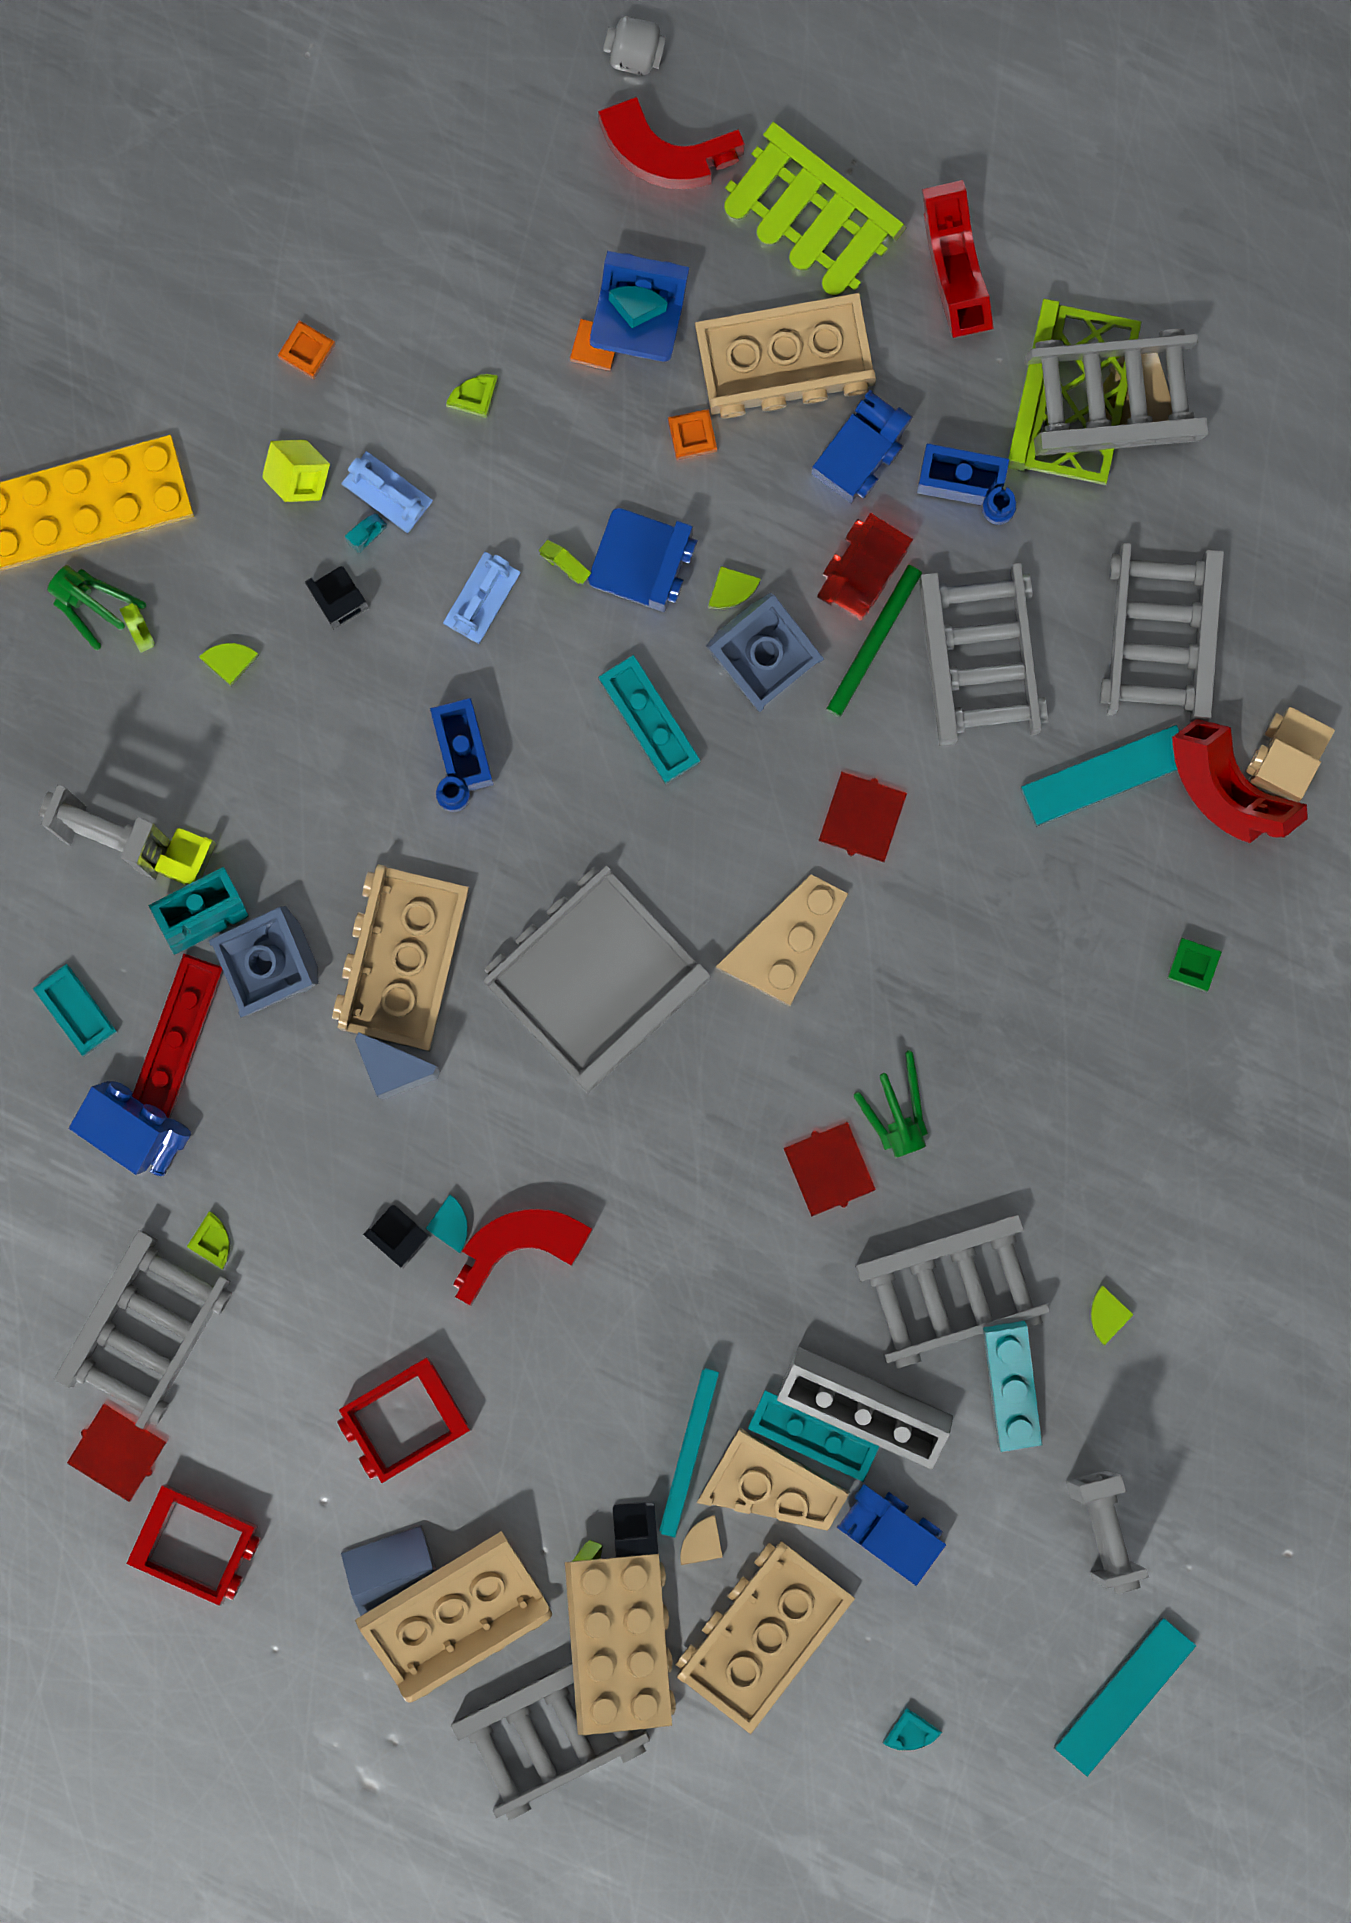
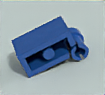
(862, 447)
(968, 479)
(462, 754)
(128, 1129)
(892, 1535)

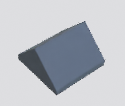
(392, 1069)
(387, 1567)

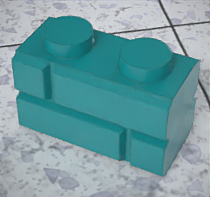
(198, 910)

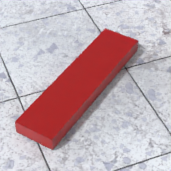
(177, 1033)

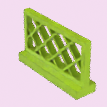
(1033, 399)

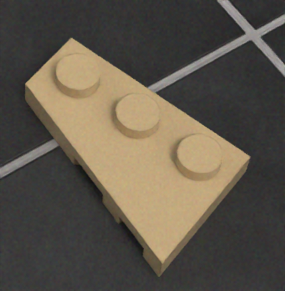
(786, 941)
(772, 1484)

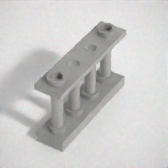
(1099, 432)
(1200, 615)
(948, 679)
(139, 844)
(921, 1261)
(102, 1331)
(1099, 1495)
(516, 1710)

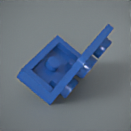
(654, 337)
(642, 559)

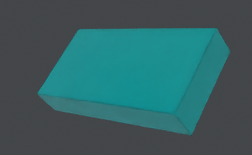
(75, 1010)

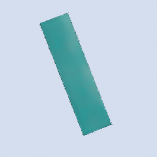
(1101, 777)
(688, 1452)
(1125, 1696)

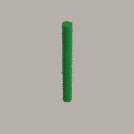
(874, 641)

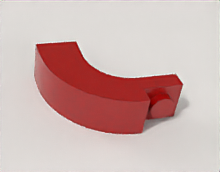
(658, 160)
(955, 259)
(1222, 792)
(514, 1231)

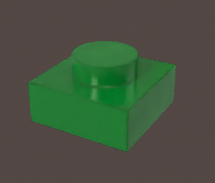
(1194, 965)

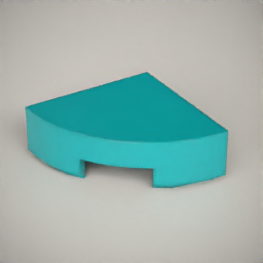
(637, 304)
(365, 532)
(450, 1224)
(911, 1732)

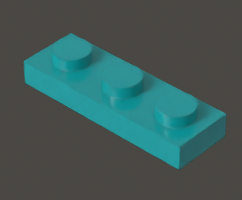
(649, 719)
(1012, 1386)
(813, 1437)

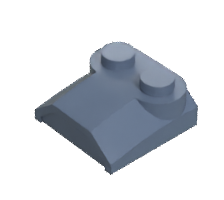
(763, 650)
(266, 960)

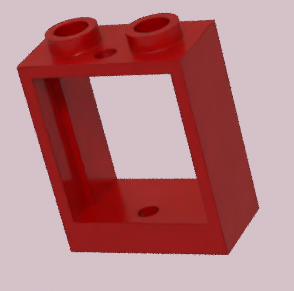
(441, 1397)
(152, 1531)

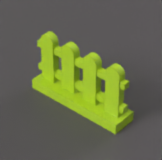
(797, 196)

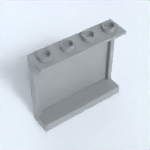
(595, 978)

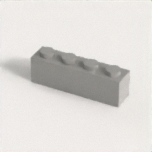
(865, 1408)

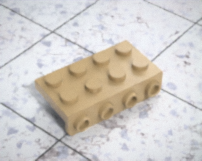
(785, 355)
(401, 957)
(455, 1617)
(763, 1635)
(619, 1644)

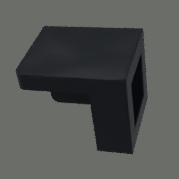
(337, 597)
(397, 1236)
(635, 1529)

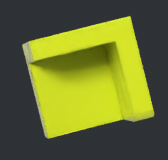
(295, 470)
(185, 857)

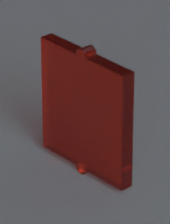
(862, 817)
(829, 1169)
(116, 1452)

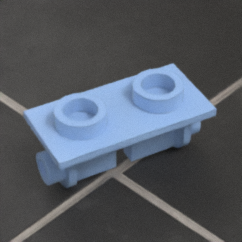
(386, 491)
(482, 597)

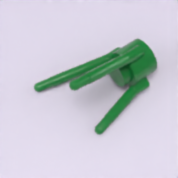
(72, 589)
(903, 1134)

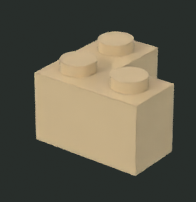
(1291, 756)

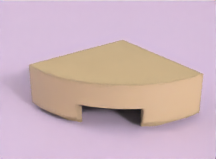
(701, 1542)

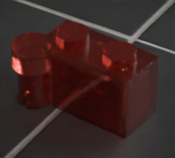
(865, 567)

